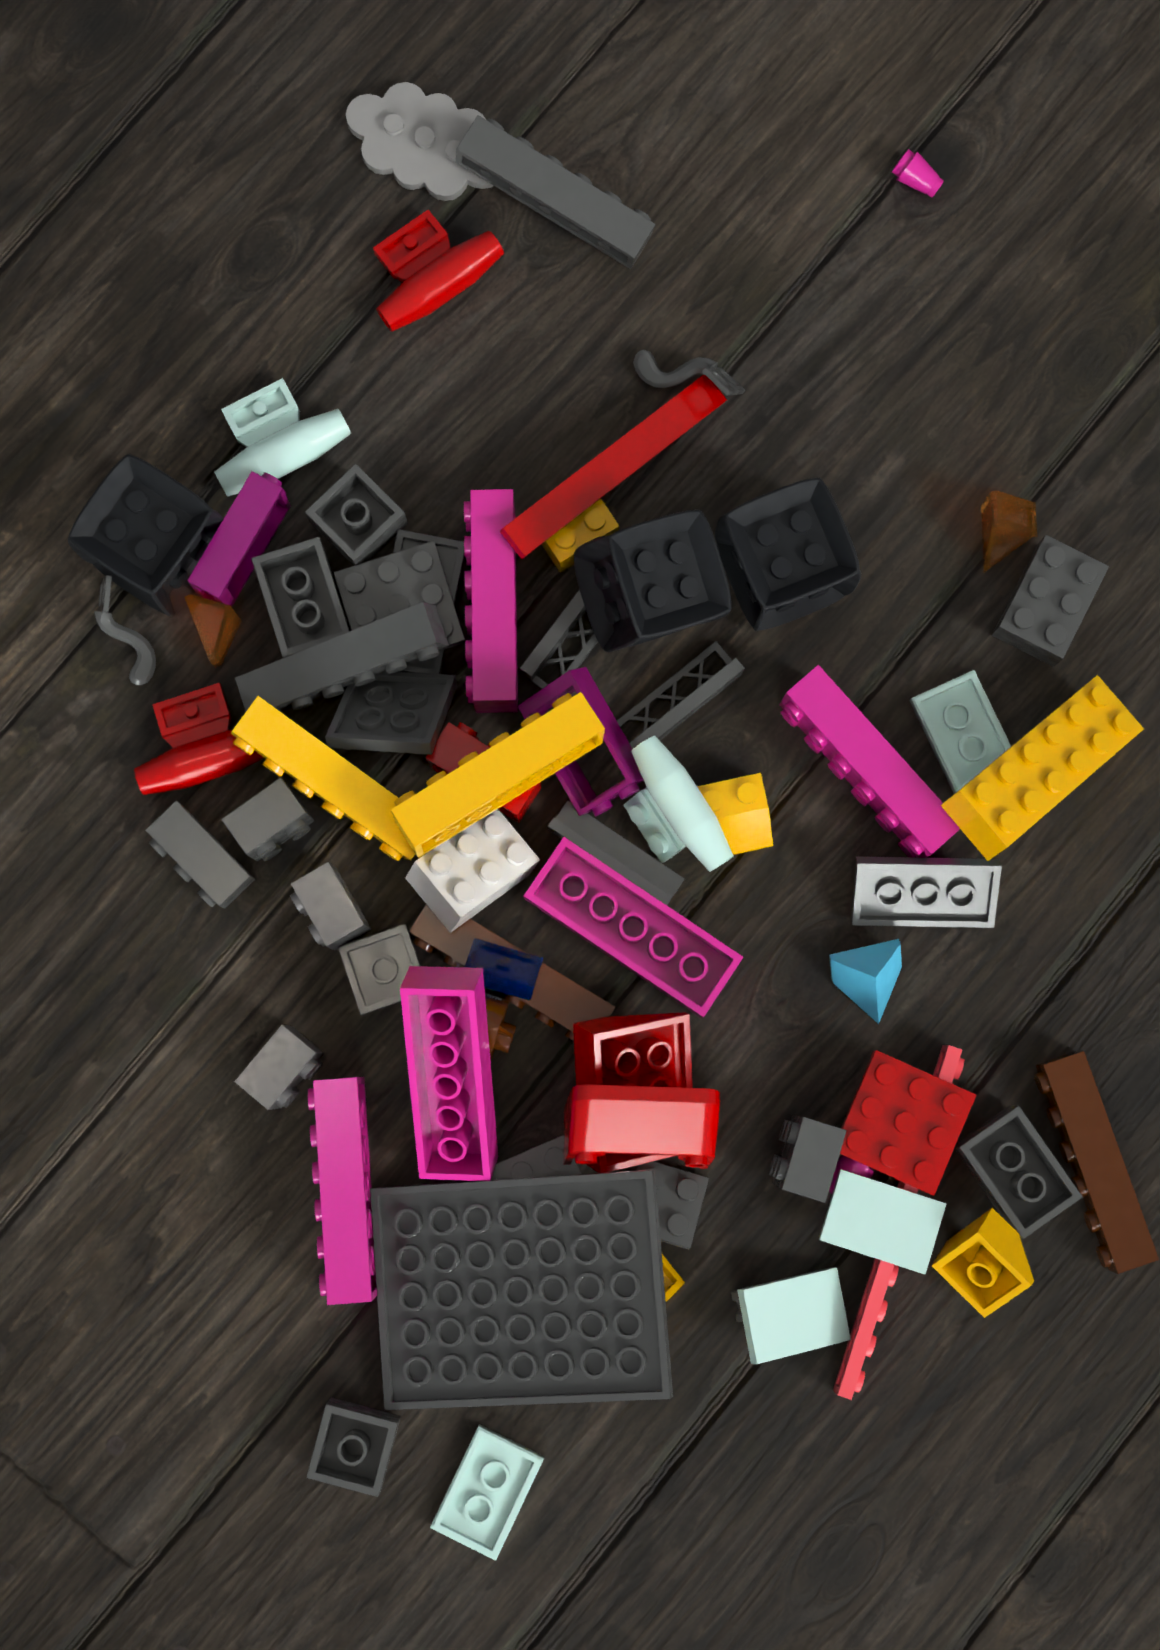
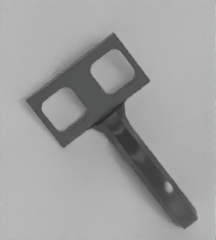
(651, 374)
(145, 661)

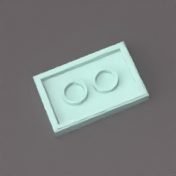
(961, 728)
(882, 1221)
(793, 1315)
(487, 1492)

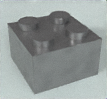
(330, 907)
(280, 1068)

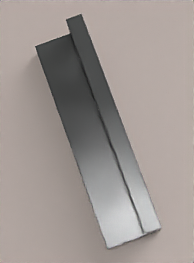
(552, 642)
(688, 705)
(616, 853)

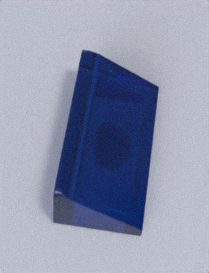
(505, 968)

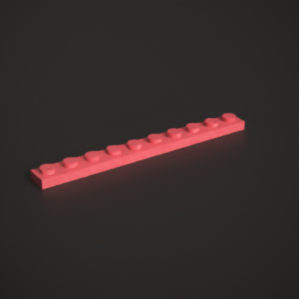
(882, 1274)

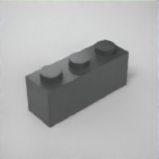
(199, 856)

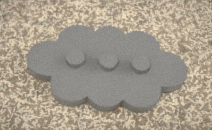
(414, 139)

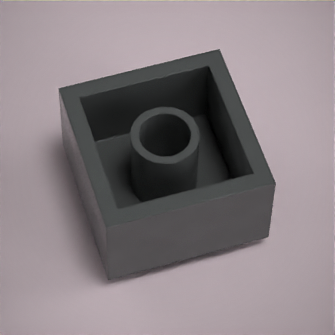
(356, 516)
(268, 821)
(353, 1447)

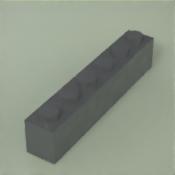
(554, 191)
(346, 660)

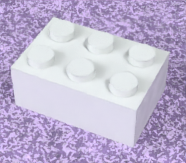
(472, 869)

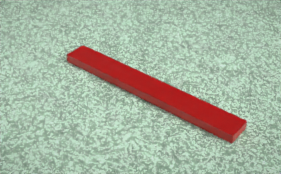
(612, 466)

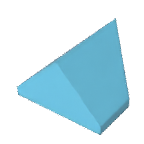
(868, 975)

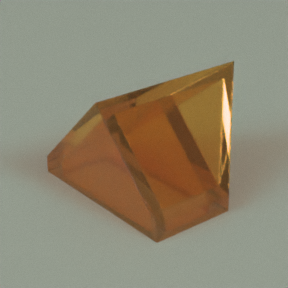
(1005, 525)
(216, 626)

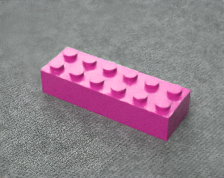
(494, 604)
(868, 764)
(633, 927)
(449, 1072)
(344, 1190)

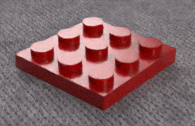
(905, 1122)

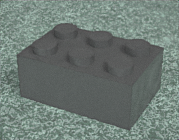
(301, 596)
(1050, 600)
(807, 1157)
(1017, 1171)

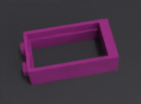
(241, 536)
(571, 776)

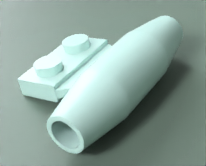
(275, 437)
(673, 810)

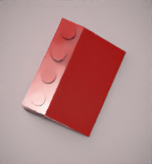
(633, 1052)

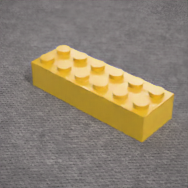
(1042, 768)
(322, 773)
(498, 774)

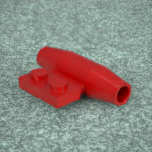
(430, 268)
(200, 742)

